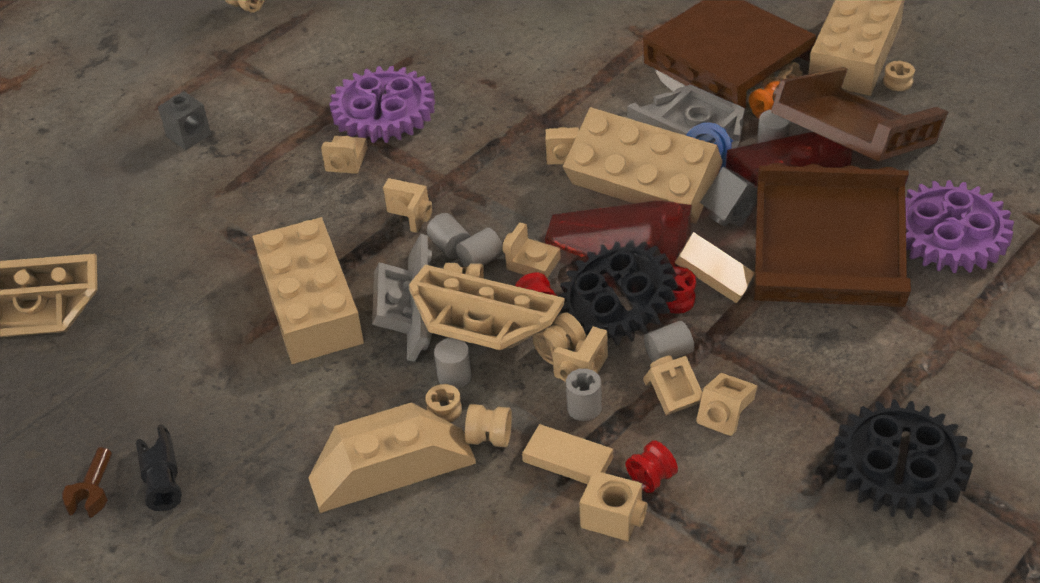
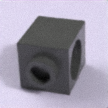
(184, 120)
(730, 198)

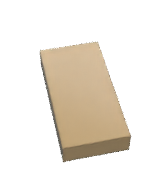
(715, 267)
(566, 454)

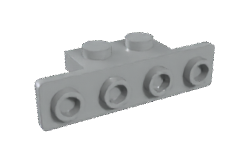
(394, 304)

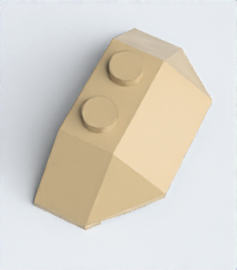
(45, 293)
(480, 308)
(386, 454)

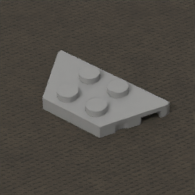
(687, 108)

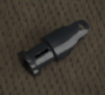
(159, 472)

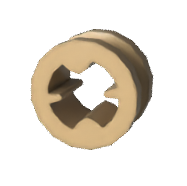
(899, 76)
(441, 393)

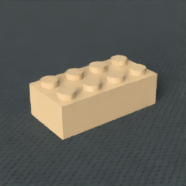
(859, 39)
(641, 161)
(308, 290)

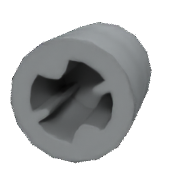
(772, 127)
(446, 233)
(480, 248)
(669, 340)
(453, 362)
(583, 394)

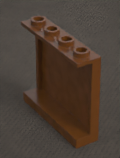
(725, 47)
(852, 120)
(831, 235)

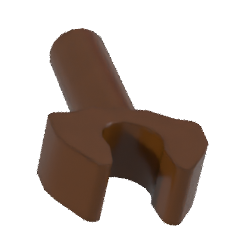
(89, 489)

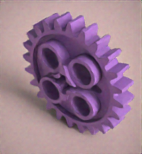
(403, 106)
(956, 226)

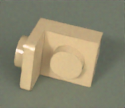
(559, 144)
(344, 154)
(408, 200)
(528, 255)
(588, 354)
(674, 383)
(723, 402)

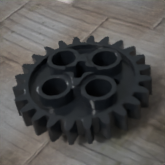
(640, 276)
(934, 463)

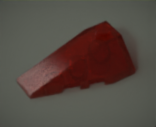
(655, 222)

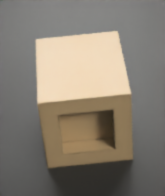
(598, 504)

